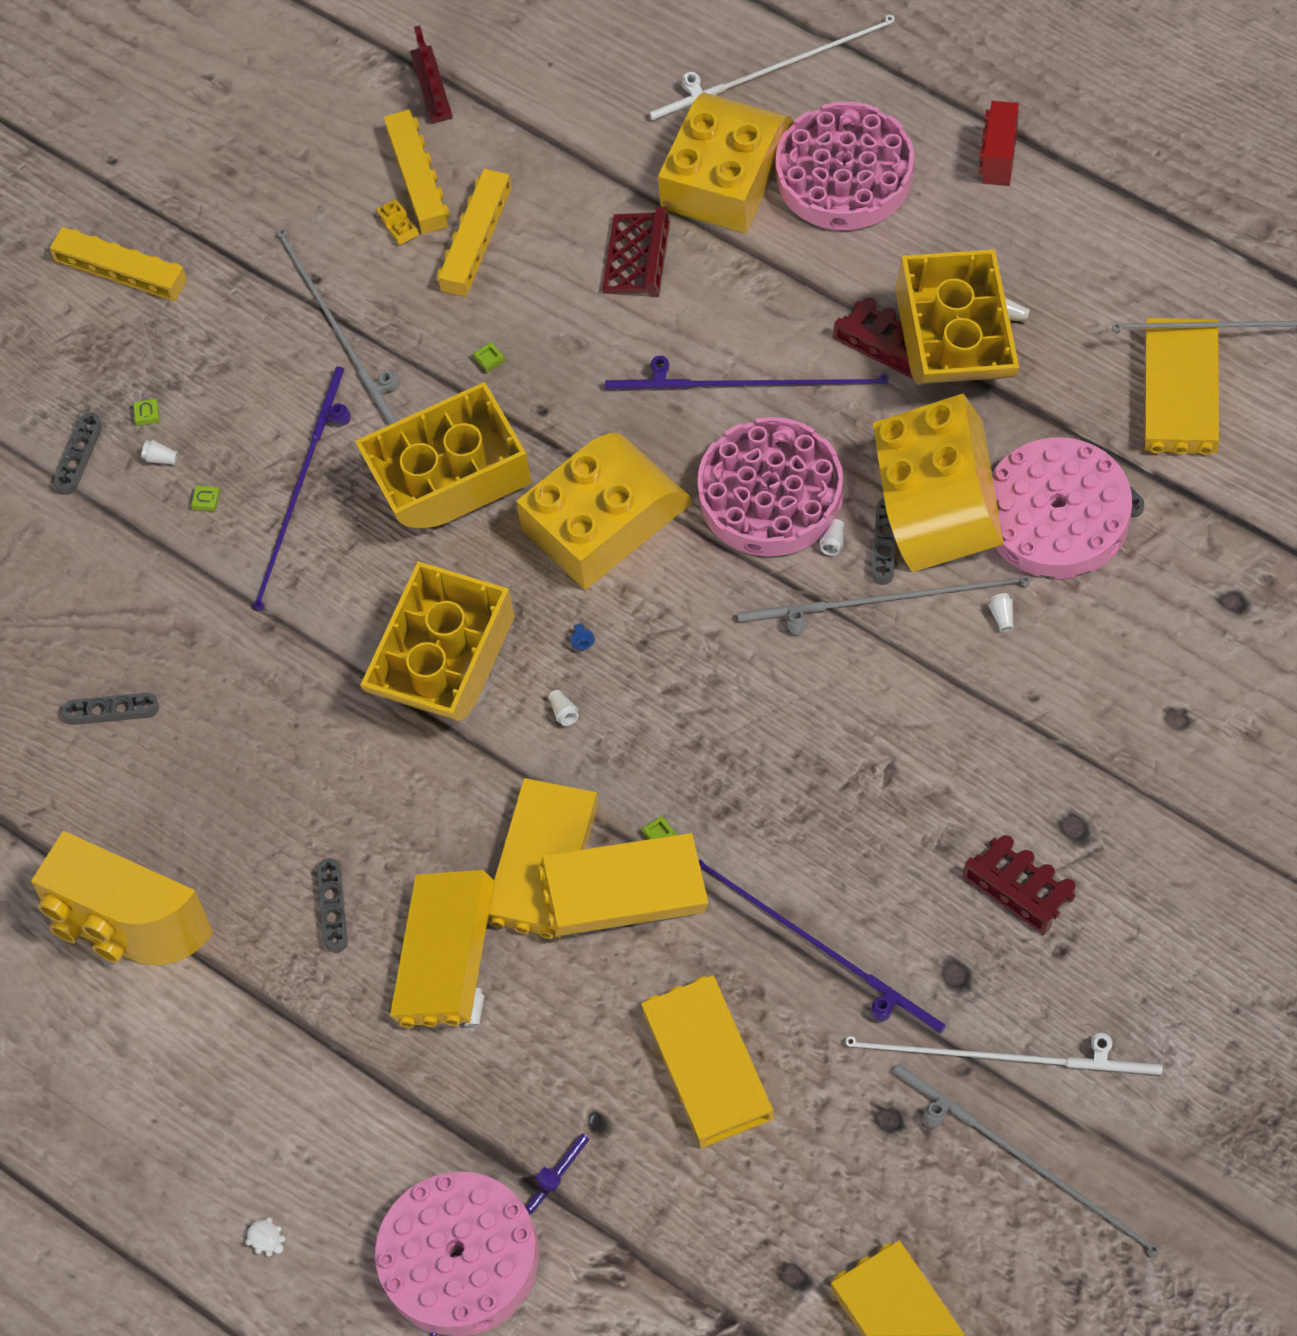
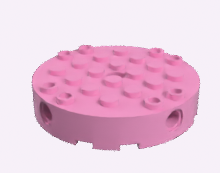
(845, 166)
(770, 486)
(1061, 507)
(464, 1291)

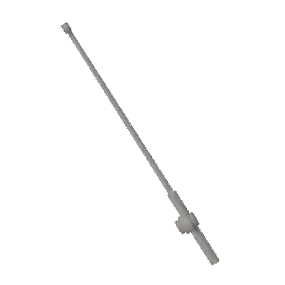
(1204, 324)
(387, 380)
(798, 623)
(935, 1115)

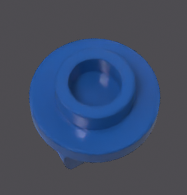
(582, 637)

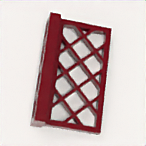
(655, 257)

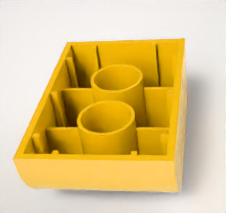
(722, 161)
(955, 317)
(446, 459)
(938, 482)
(599, 507)
(440, 642)
(118, 905)

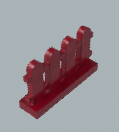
(430, 80)
(870, 339)
(1012, 895)

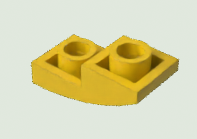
(397, 222)

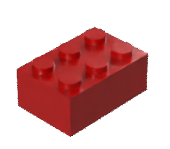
(999, 143)

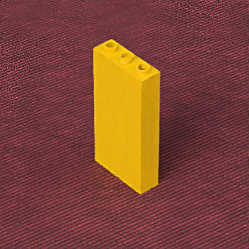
(1181, 388)
(544, 823)
(622, 884)
(442, 948)
(707, 1061)
(892, 1297)

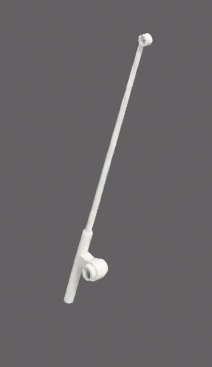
(694, 88)
(1098, 1063)

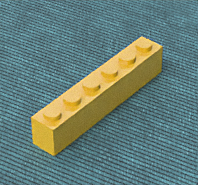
(416, 171)
(474, 233)
(118, 263)

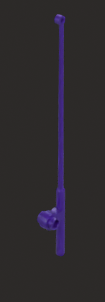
(661, 382)
(340, 415)
(881, 1007)
(550, 1179)

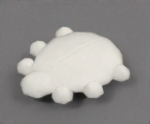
(265, 1237)

